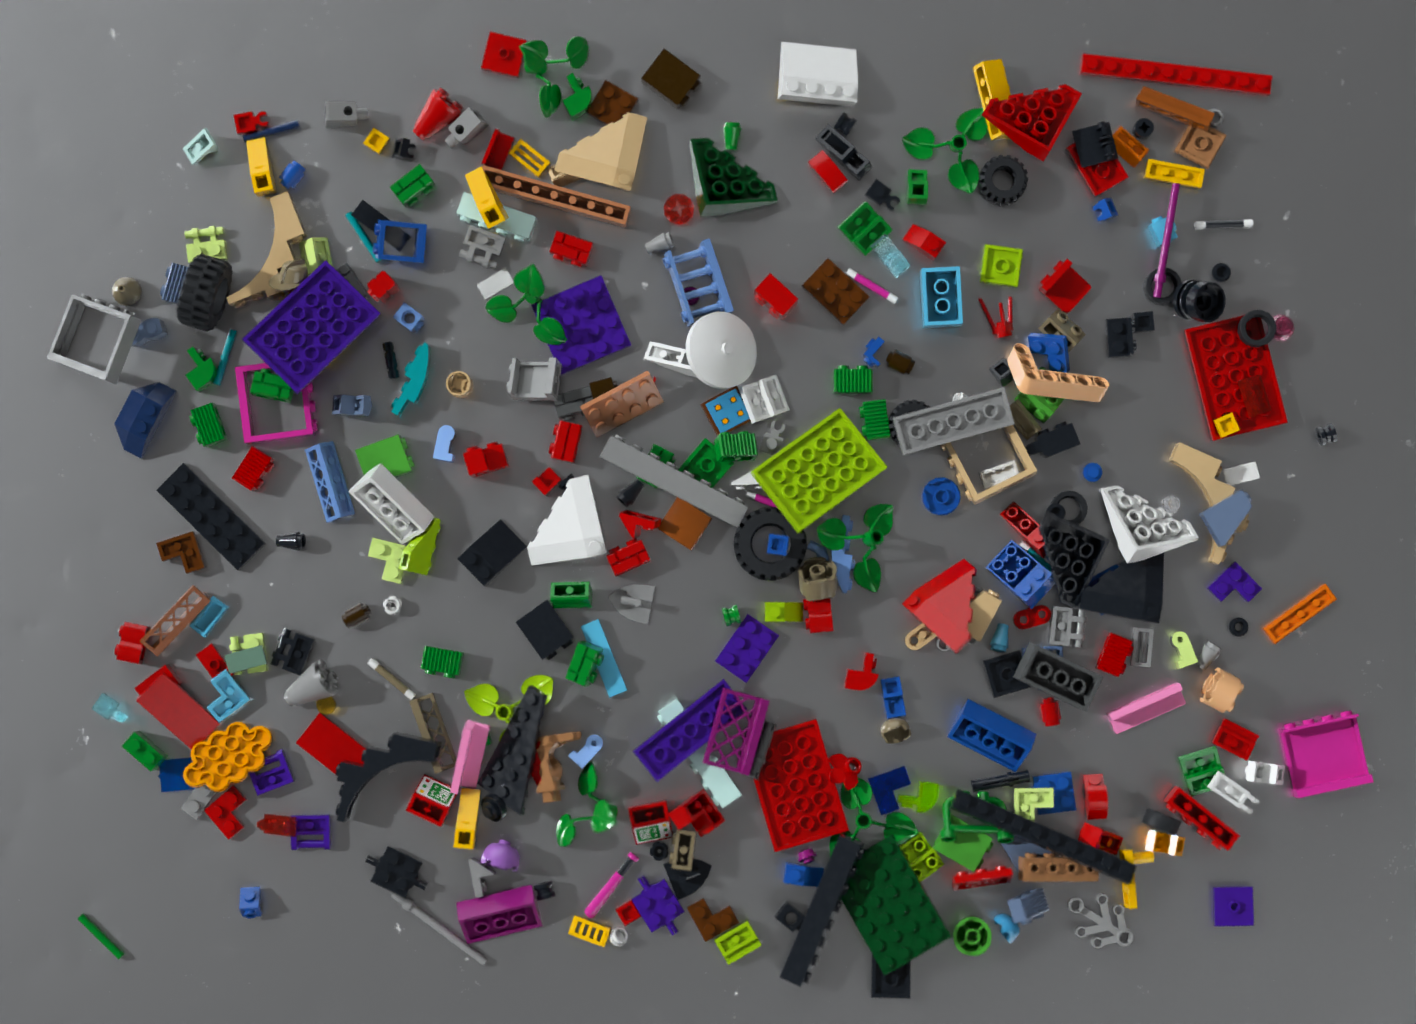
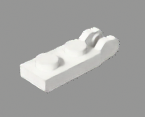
(1231, 791)

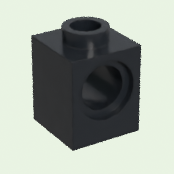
(786, 909)

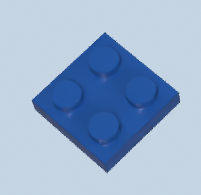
(1063, 791)

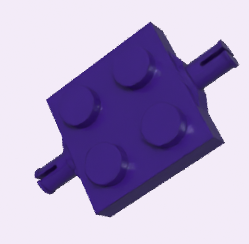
(657, 905)

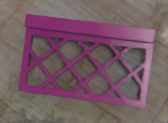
(751, 737)

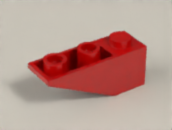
(1025, 527)

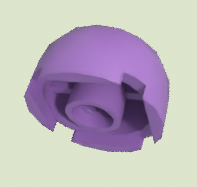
(501, 856)

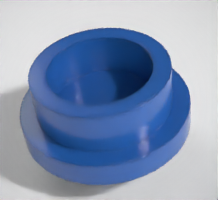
(1092, 472)

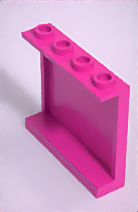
(1324, 754)

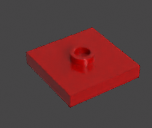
(503, 54)

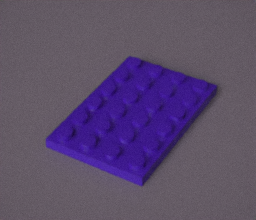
(311, 327)

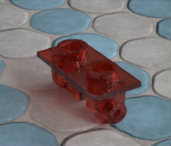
(278, 825)

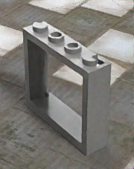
(69, 325)

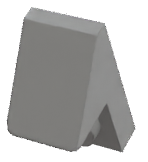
(477, 872)

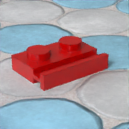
(1235, 739)

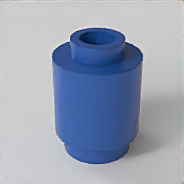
(292, 175)

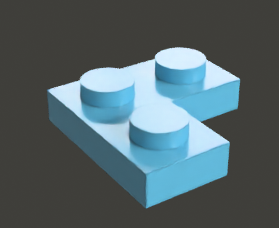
(231, 696)

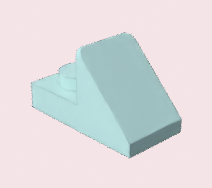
(200, 146)

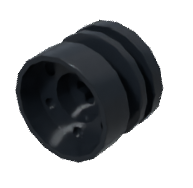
(1199, 300)

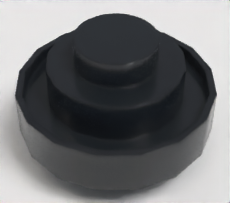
(493, 807)

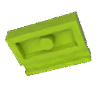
(737, 942)

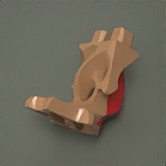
(547, 769)

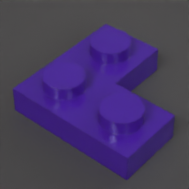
(1234, 578)

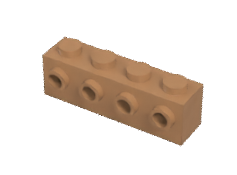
(1052, 869)

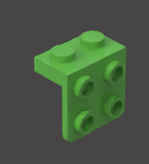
(1040, 406)

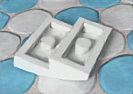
(764, 399)

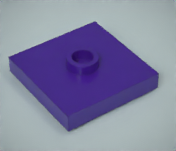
(1233, 906)

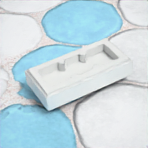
(998, 474)

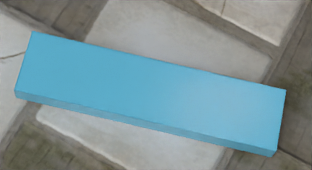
(608, 669)

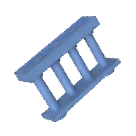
(711, 269)

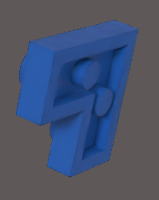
(1054, 346)

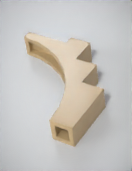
(287, 230)
(1203, 470)

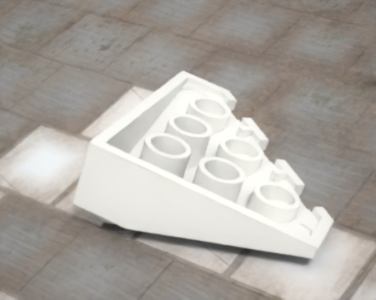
(571, 528)
(1142, 529)

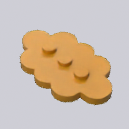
(227, 756)

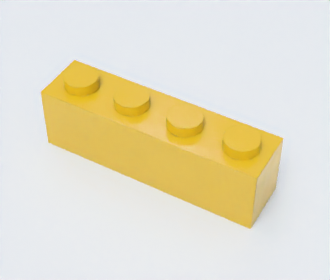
(992, 84)

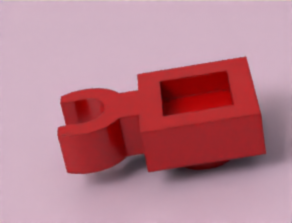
(247, 122)

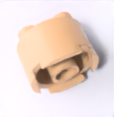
(1221, 690)

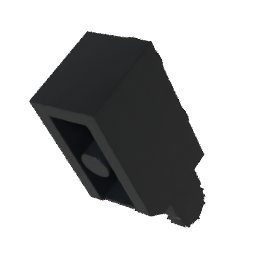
(1055, 441)

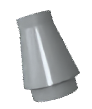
(661, 243)
(1208, 655)

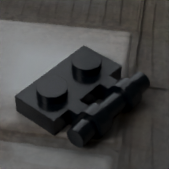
(297, 654)

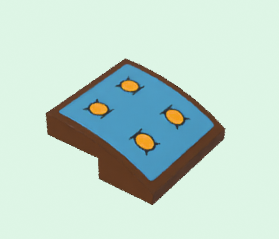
(726, 411)

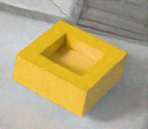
(376, 141)
(1226, 425)

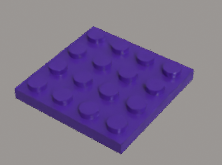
(588, 323)

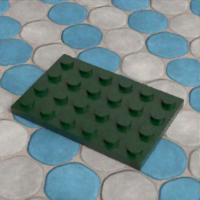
(892, 907)

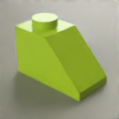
(783, 611)

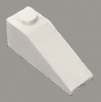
(669, 357)

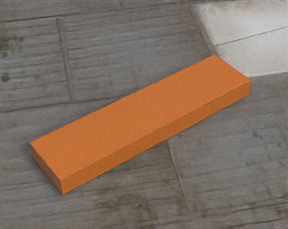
(1299, 613)

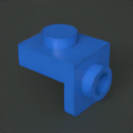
(872, 347)
(250, 902)

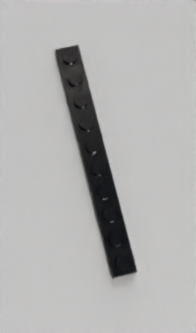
(1043, 837)

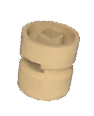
(459, 384)

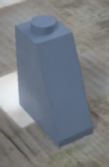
(1226, 516)

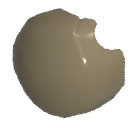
(895, 730)

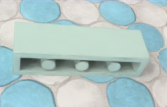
(518, 224)

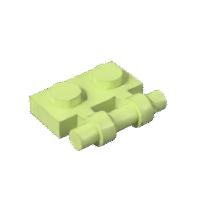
(213, 248)
(249, 641)

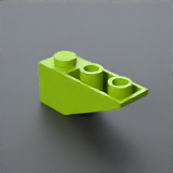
(418, 552)

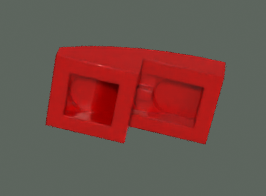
(828, 171)

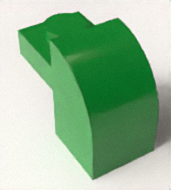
(581, 99)
(917, 187)
(204, 373)

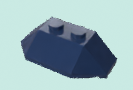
(142, 416)

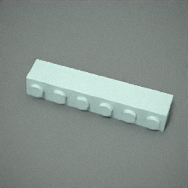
(713, 777)

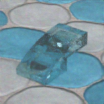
(890, 255)

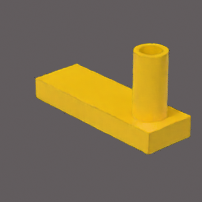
(1129, 891)

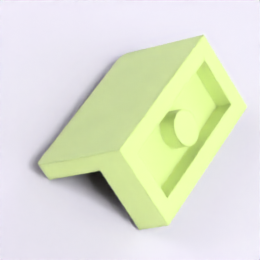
(315, 252)

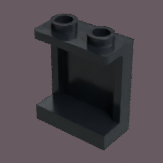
(545, 630)

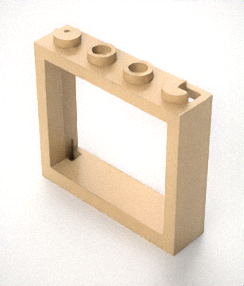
(962, 477)

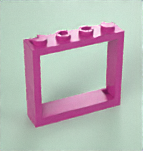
(246, 414)

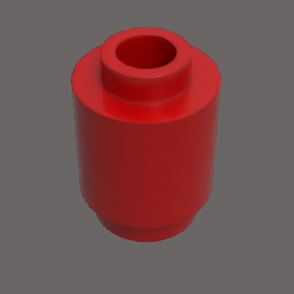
(1050, 711)

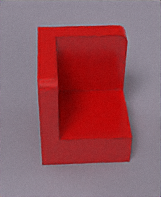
(547, 481)

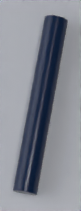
(271, 131)

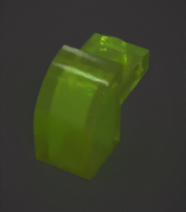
(925, 799)

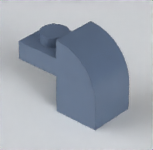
(352, 405)

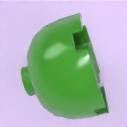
(972, 936)

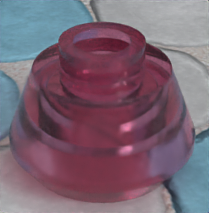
(1284, 327)

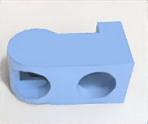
(445, 437)
(592, 746)

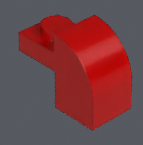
(862, 679)
(1096, 796)

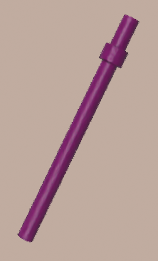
(1160, 277)

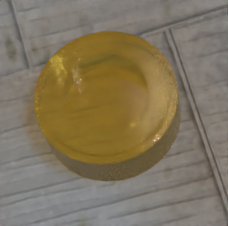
(326, 705)

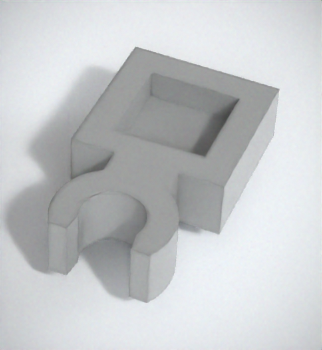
(772, 442)

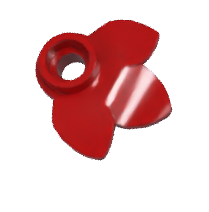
(842, 770)

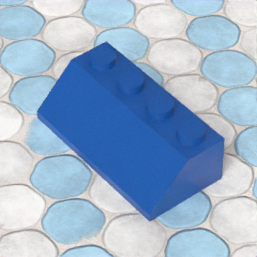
(992, 735)

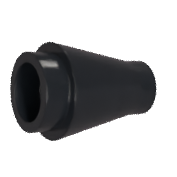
(629, 493)
(292, 541)

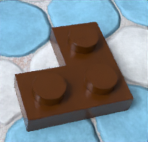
(184, 546)
(711, 924)

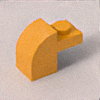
(1164, 843)

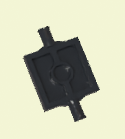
(396, 872)

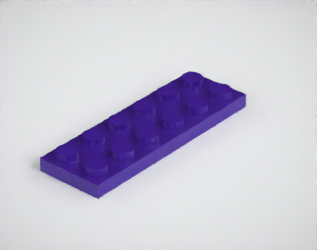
(685, 732)

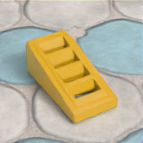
(594, 940)

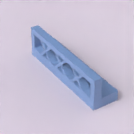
(332, 479)

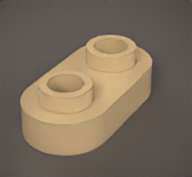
(922, 636)

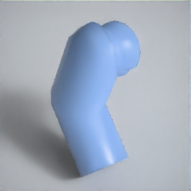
(818, 549)

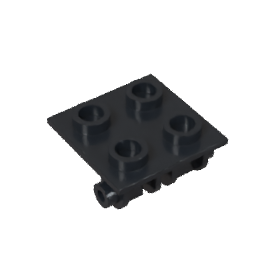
(1095, 144)

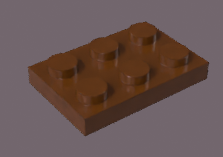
(835, 291)

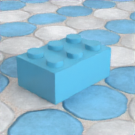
(941, 297)

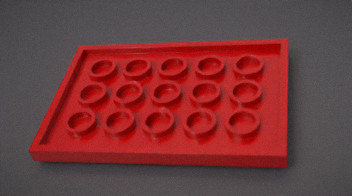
(1221, 362)
(796, 788)

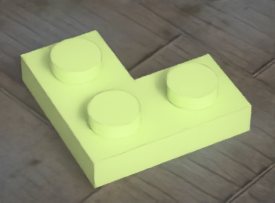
(392, 554)
(1029, 798)

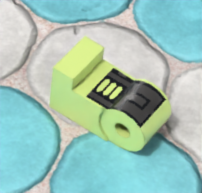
(1184, 649)

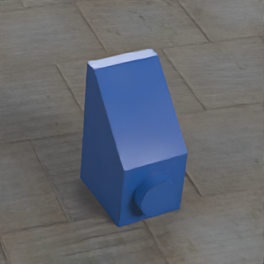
(802, 874)

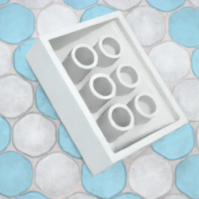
(818, 74)

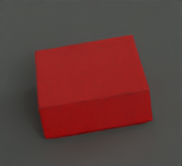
(628, 913)

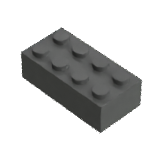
(1058, 676)

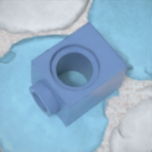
(403, 312)

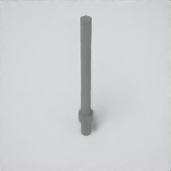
(407, 904)

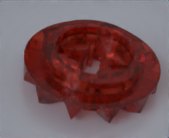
(687, 212)

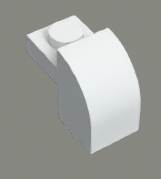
(1264, 772)

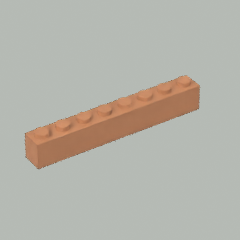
(558, 197)

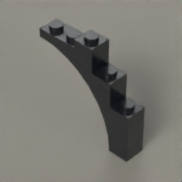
(357, 775)

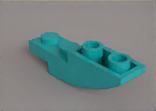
(418, 373)

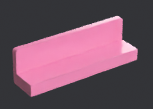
(1146, 708)
(470, 756)

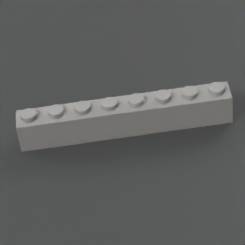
(673, 481)

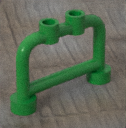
(950, 831)

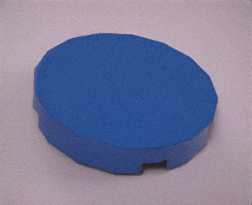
(941, 496)

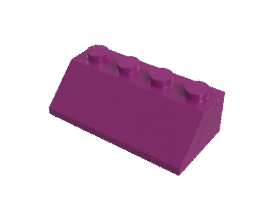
(499, 914)

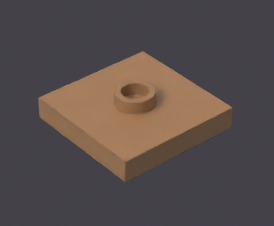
(1200, 145)

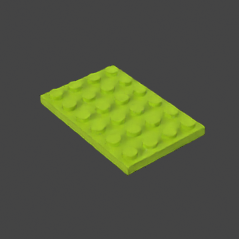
(818, 470)

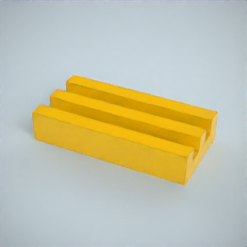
(541, 168)

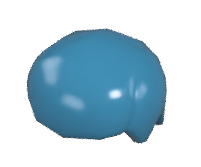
(1009, 929)

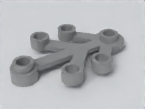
(1104, 923)

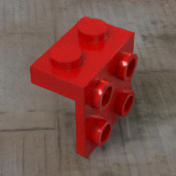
(1064, 286)

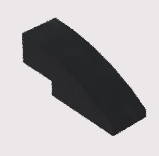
(844, 152)
(369, 216)

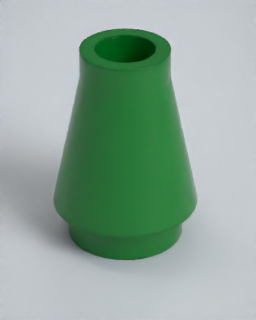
(731, 134)

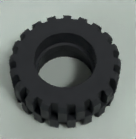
(204, 292)
(768, 570)

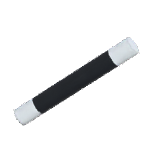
(1223, 224)

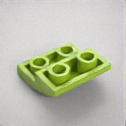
(921, 856)

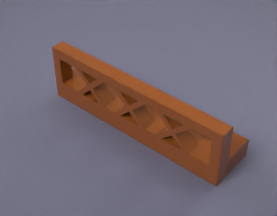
(1175, 109)
(179, 623)

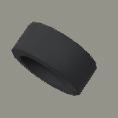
(1148, 286)
(1258, 314)
(1079, 498)
(1161, 821)

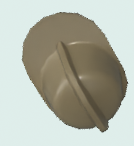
(290, 276)

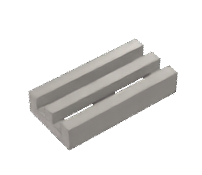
(1141, 649)

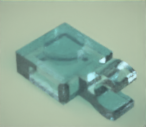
(108, 707)

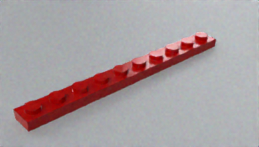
(1176, 74)

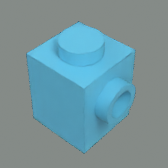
(1157, 230)

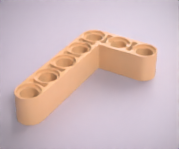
(1052, 383)

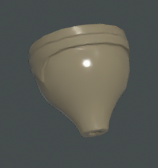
(126, 291)

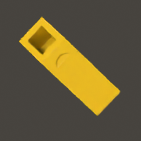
(260, 167)
(486, 198)
(467, 818)

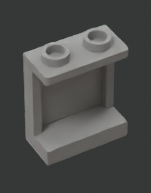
(534, 380)

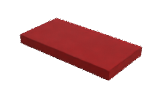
(177, 710)
(330, 743)

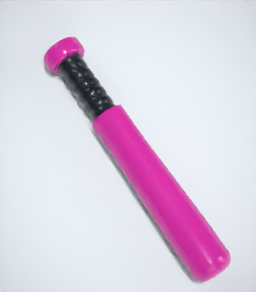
(600, 899)

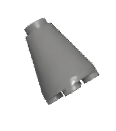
(312, 685)

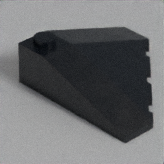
(1072, 555)
(1129, 591)

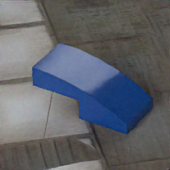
(893, 698)

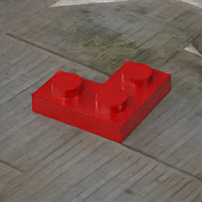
(222, 812)

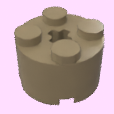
(818, 579)

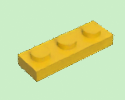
(1174, 173)

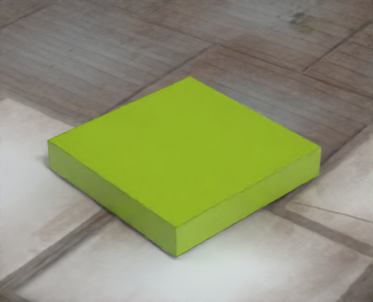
(1001, 265)

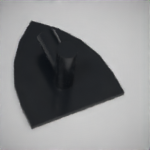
(685, 881)

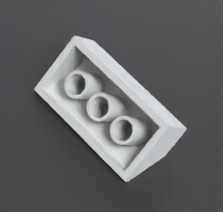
(391, 504)

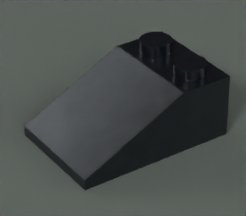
(492, 553)

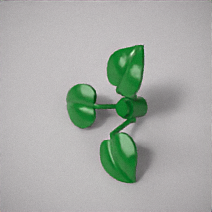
(535, 54)
(964, 175)
(531, 283)
(880, 521)
(604, 813)
(896, 823)

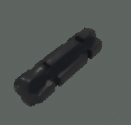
(390, 359)

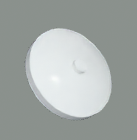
(721, 350)

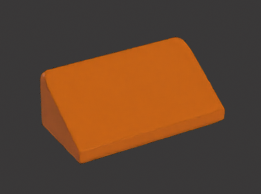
(1129, 147)

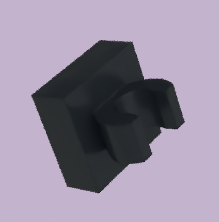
(401, 148)

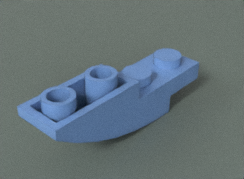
(844, 561)

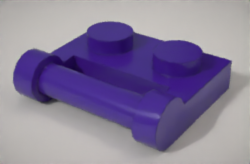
(275, 777)
(312, 826)

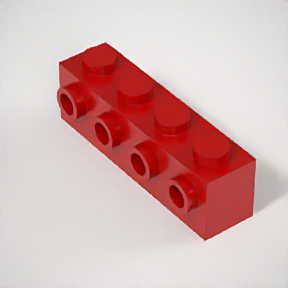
(1201, 818)

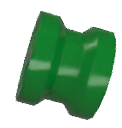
(731, 615)

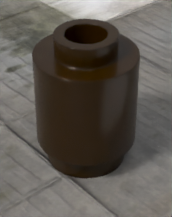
(900, 362)
(356, 615)

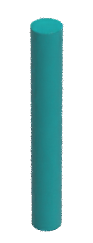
(361, 233)
(224, 357)

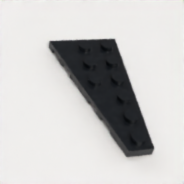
(515, 754)

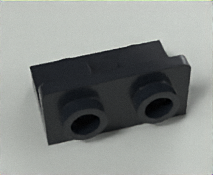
(1120, 337)

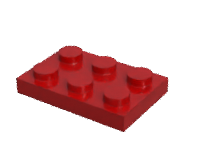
(1099, 176)
(982, 878)

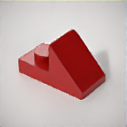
(636, 521)

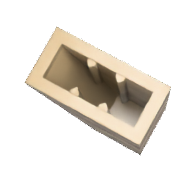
(984, 608)

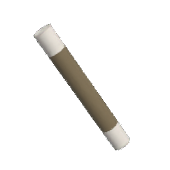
(392, 679)

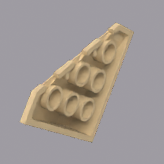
(608, 155)

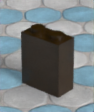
(671, 79)

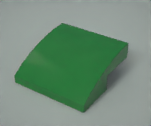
(864, 227)
(1200, 769)

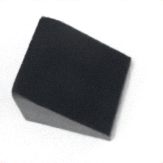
(1002, 372)

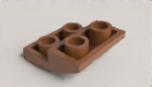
(684, 523)

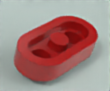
(1032, 617)

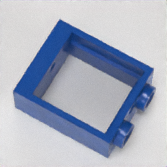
(419, 246)

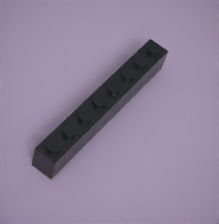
(822, 910)

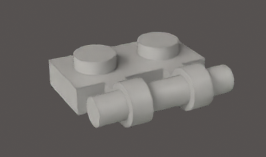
(484, 241)
(1061, 626)

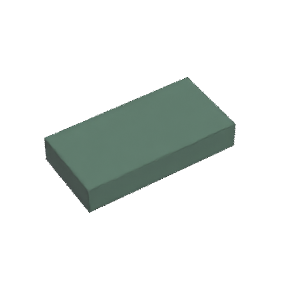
(245, 659)

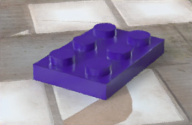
(747, 648)

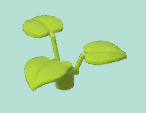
(484, 697)

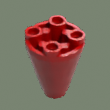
(436, 114)

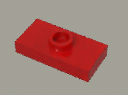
(212, 660)

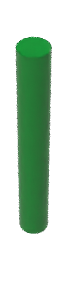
(101, 937)

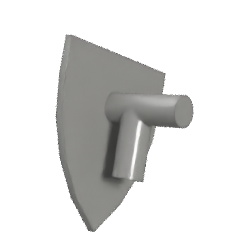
(634, 602)

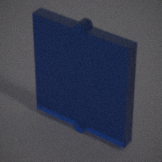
(172, 774)

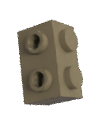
(1061, 324)
(684, 849)

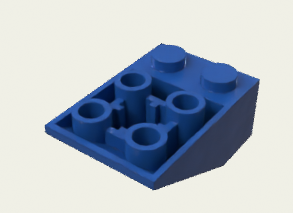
(1021, 574)

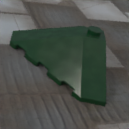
(723, 184)

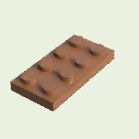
(622, 404)

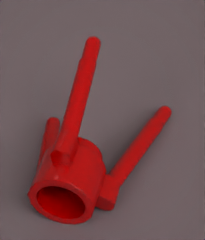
(1004, 327)

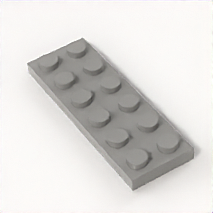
(953, 421)

